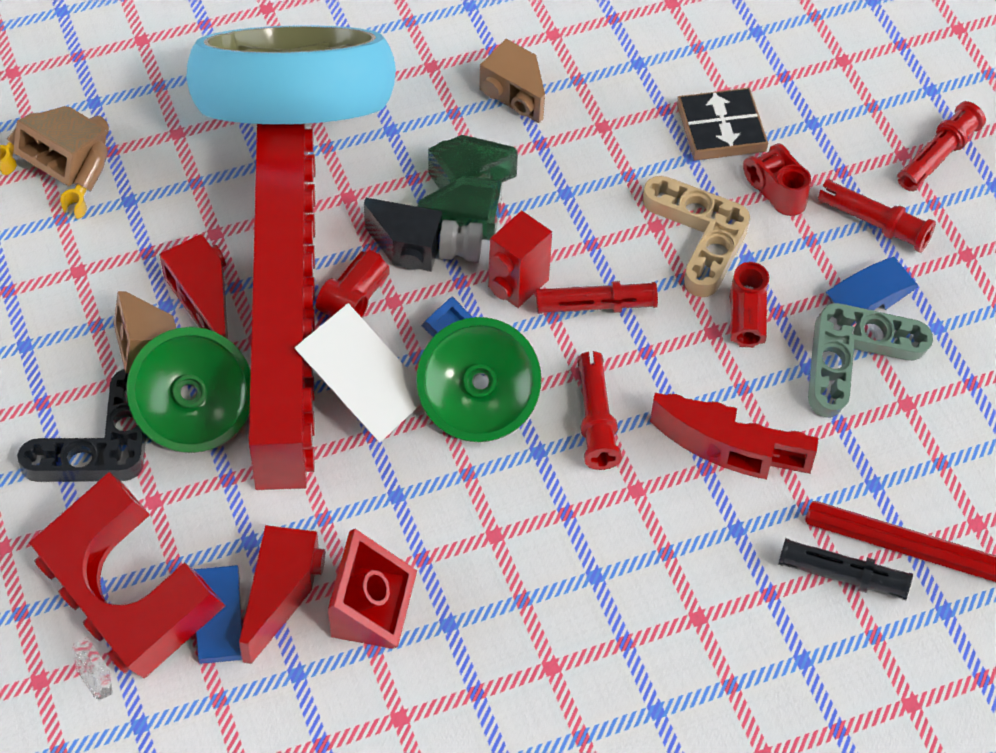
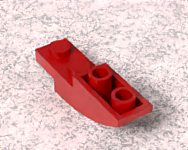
(713, 434)

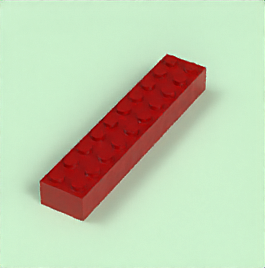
(282, 308)

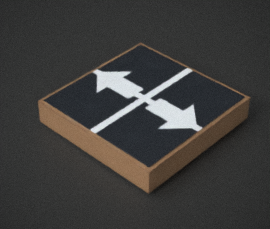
(722, 124)

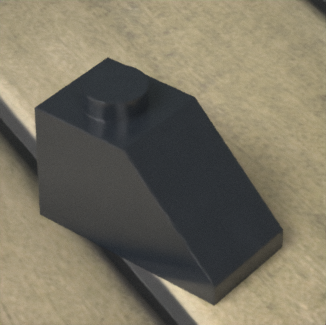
(404, 232)

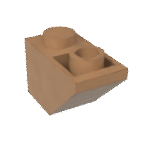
(514, 79)

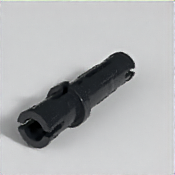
(846, 569)

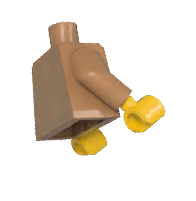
(62, 146)

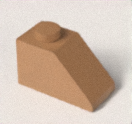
(137, 324)

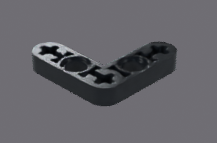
(104, 450)

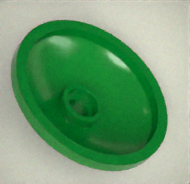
(194, 359)
(449, 371)

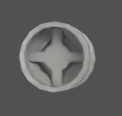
(460, 241)

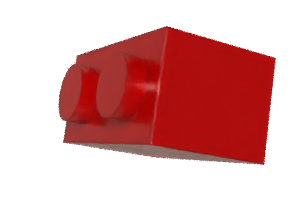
(519, 259)

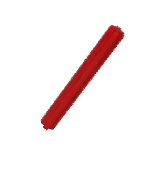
(902, 540)

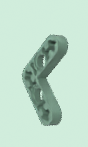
(844, 342)

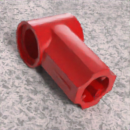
(354, 285)
(749, 305)

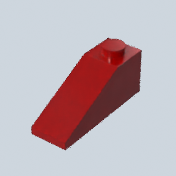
(198, 281)
(280, 584)

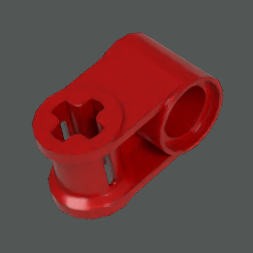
(779, 179)

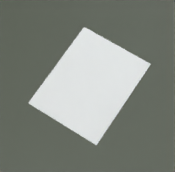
(361, 371)

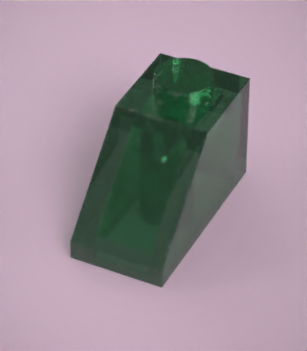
(471, 158)
(468, 201)

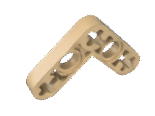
(715, 230)

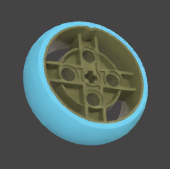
(291, 74)

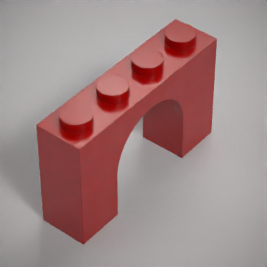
(75, 552)

